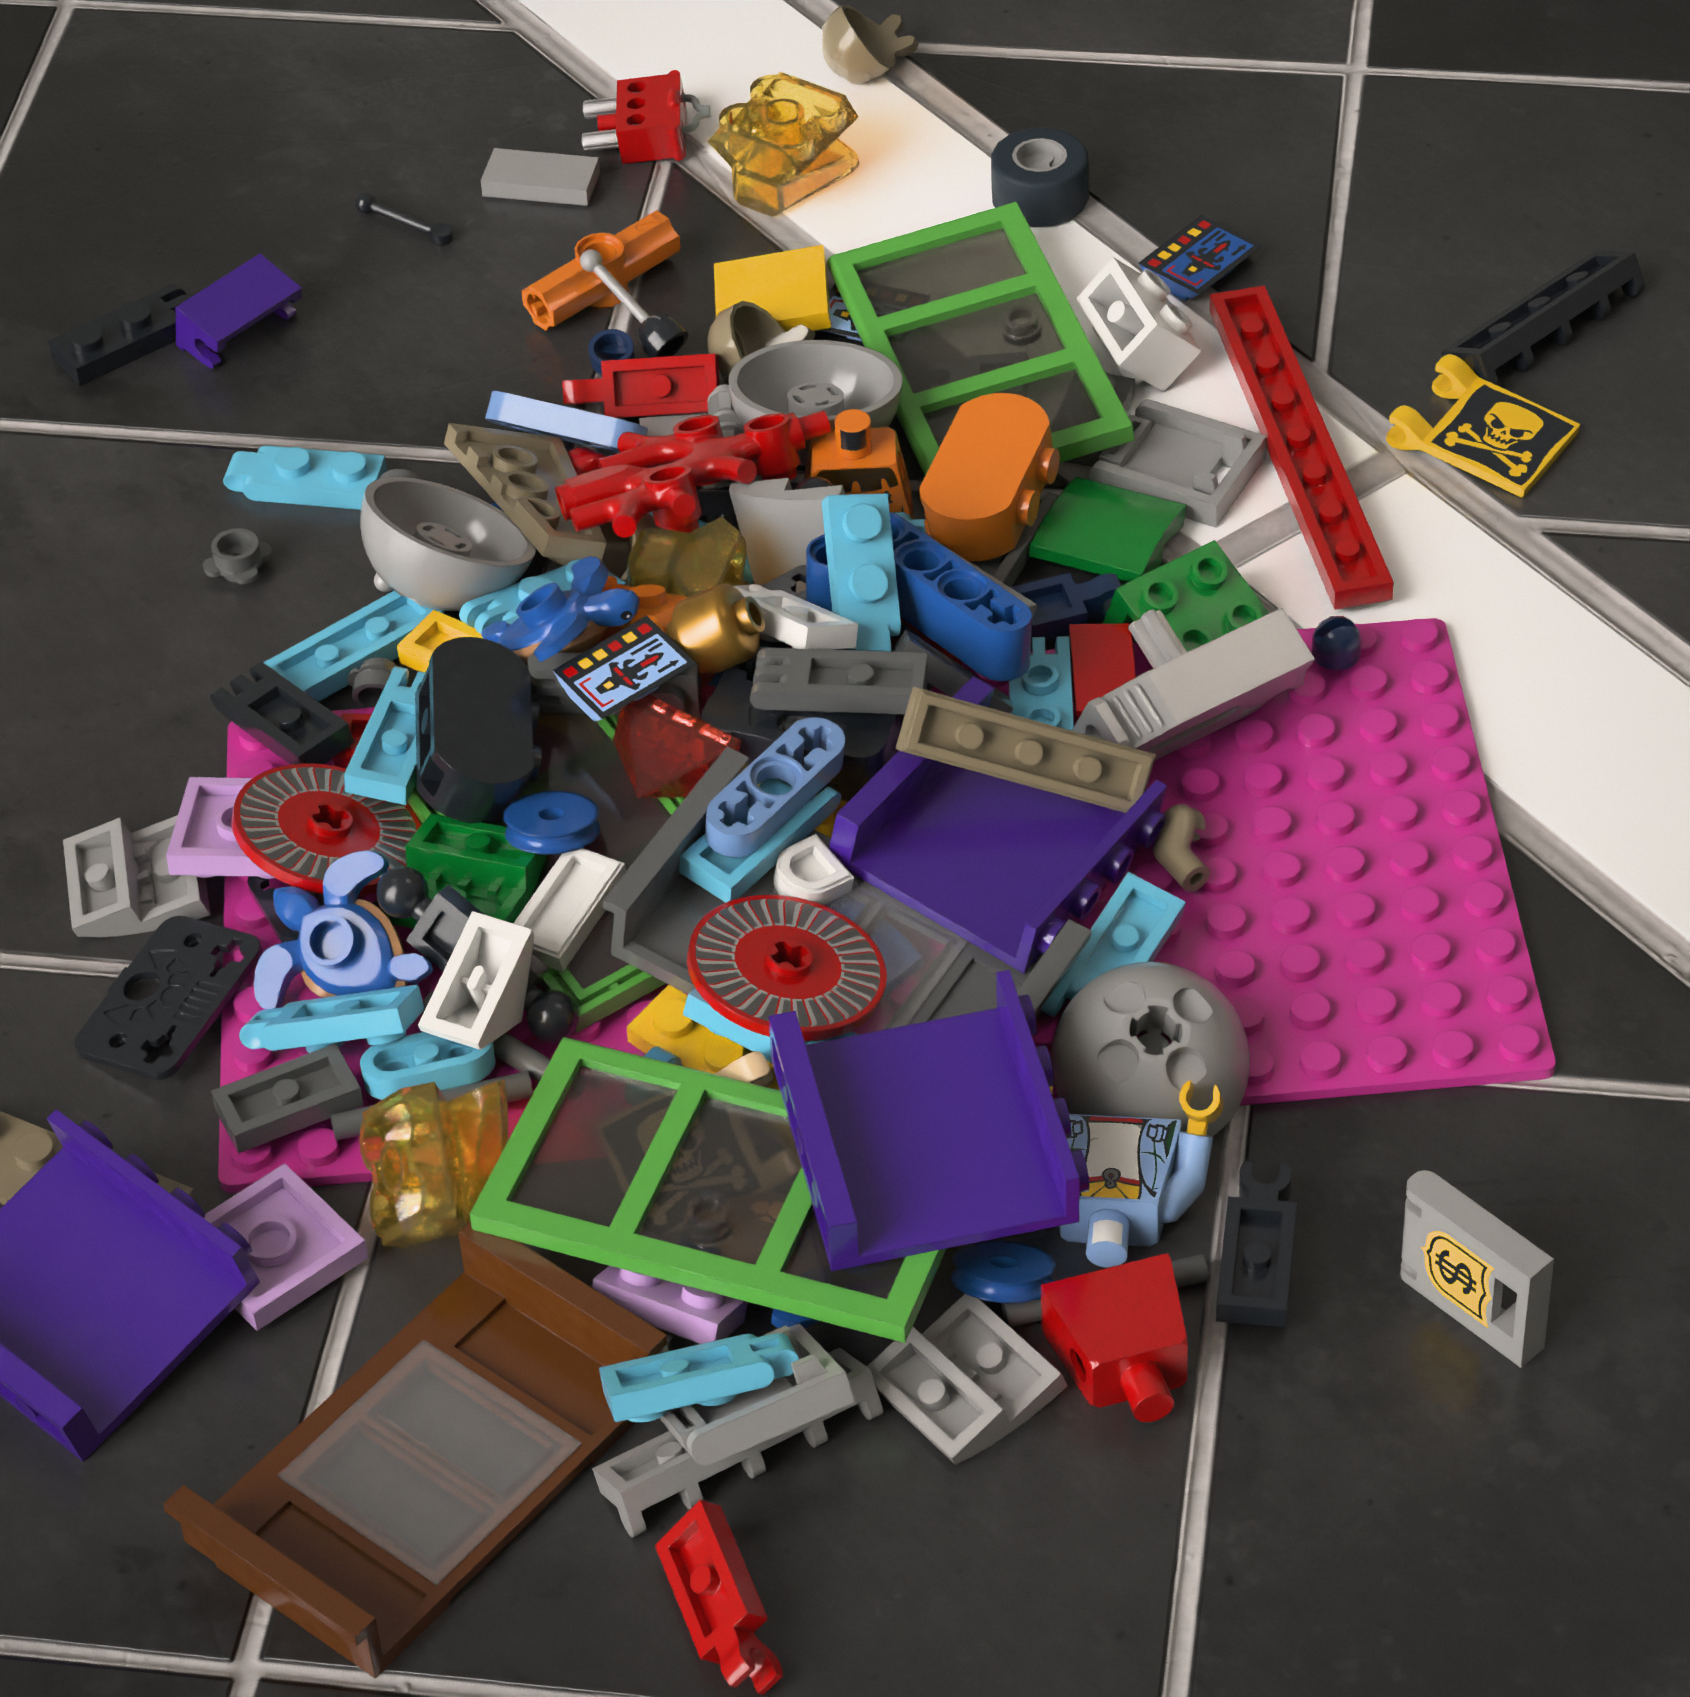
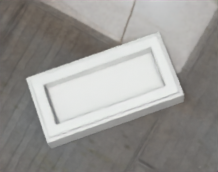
(569, 904)

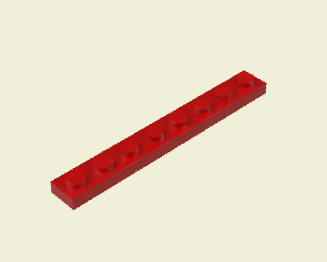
(1301, 449)

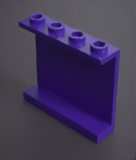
(986, 851)
(929, 1132)
(105, 1287)

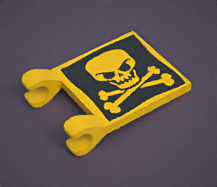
(1485, 430)

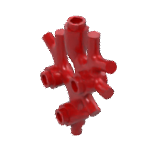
(696, 454)

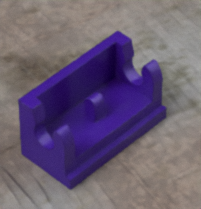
(232, 307)

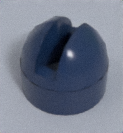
(610, 345)
(1336, 643)

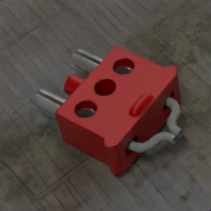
(644, 119)

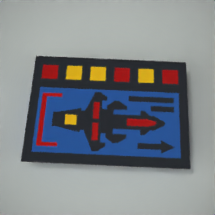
(1198, 257)

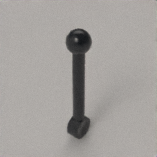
(440, 233)

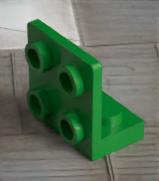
(1196, 593)

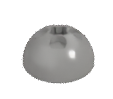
(814, 378)
(440, 542)
(1113, 1073)

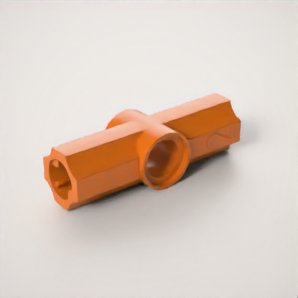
(623, 255)

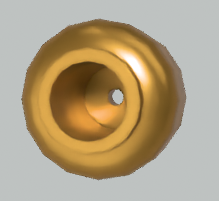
(717, 628)

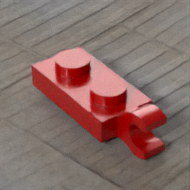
(649, 386)
(718, 1596)

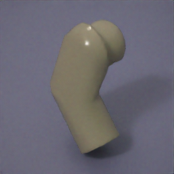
(1174, 845)

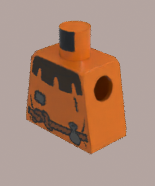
(862, 460)

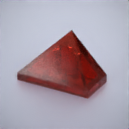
(666, 747)

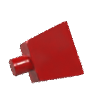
(1120, 1334)

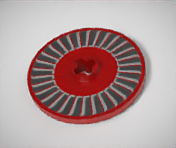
(302, 821)
(784, 957)

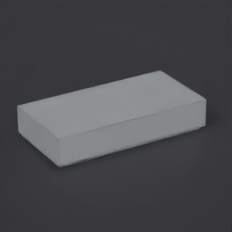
(540, 176)

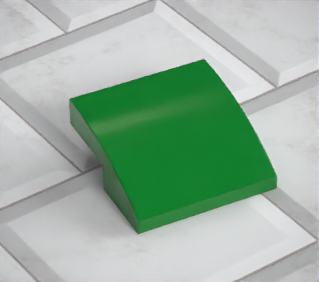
(1107, 529)
(475, 864)

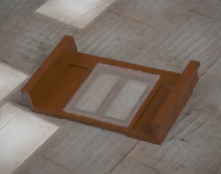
(426, 1455)

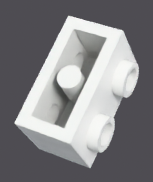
(1139, 324)

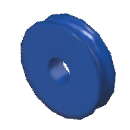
(551, 822)
(1002, 1271)

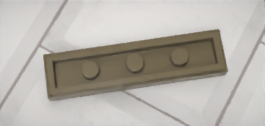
(1024, 750)

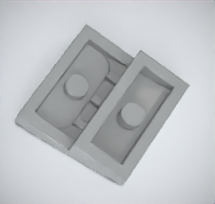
(778, 524)
(123, 881)
(965, 1379)

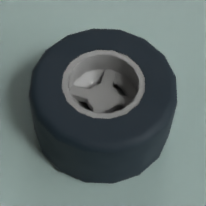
(1042, 173)

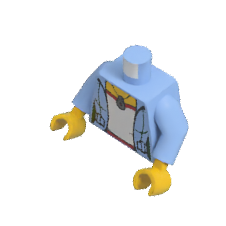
(1138, 1176)

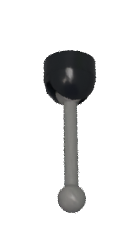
(658, 334)

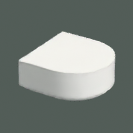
(811, 872)

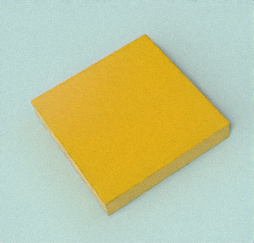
(784, 283)

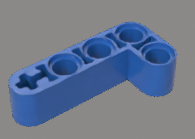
(945, 602)

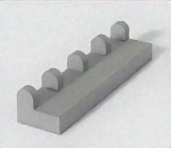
(665, 1468)

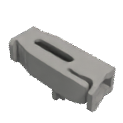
(1197, 689)

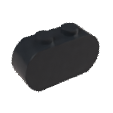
(475, 730)

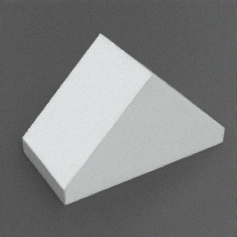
(482, 983)

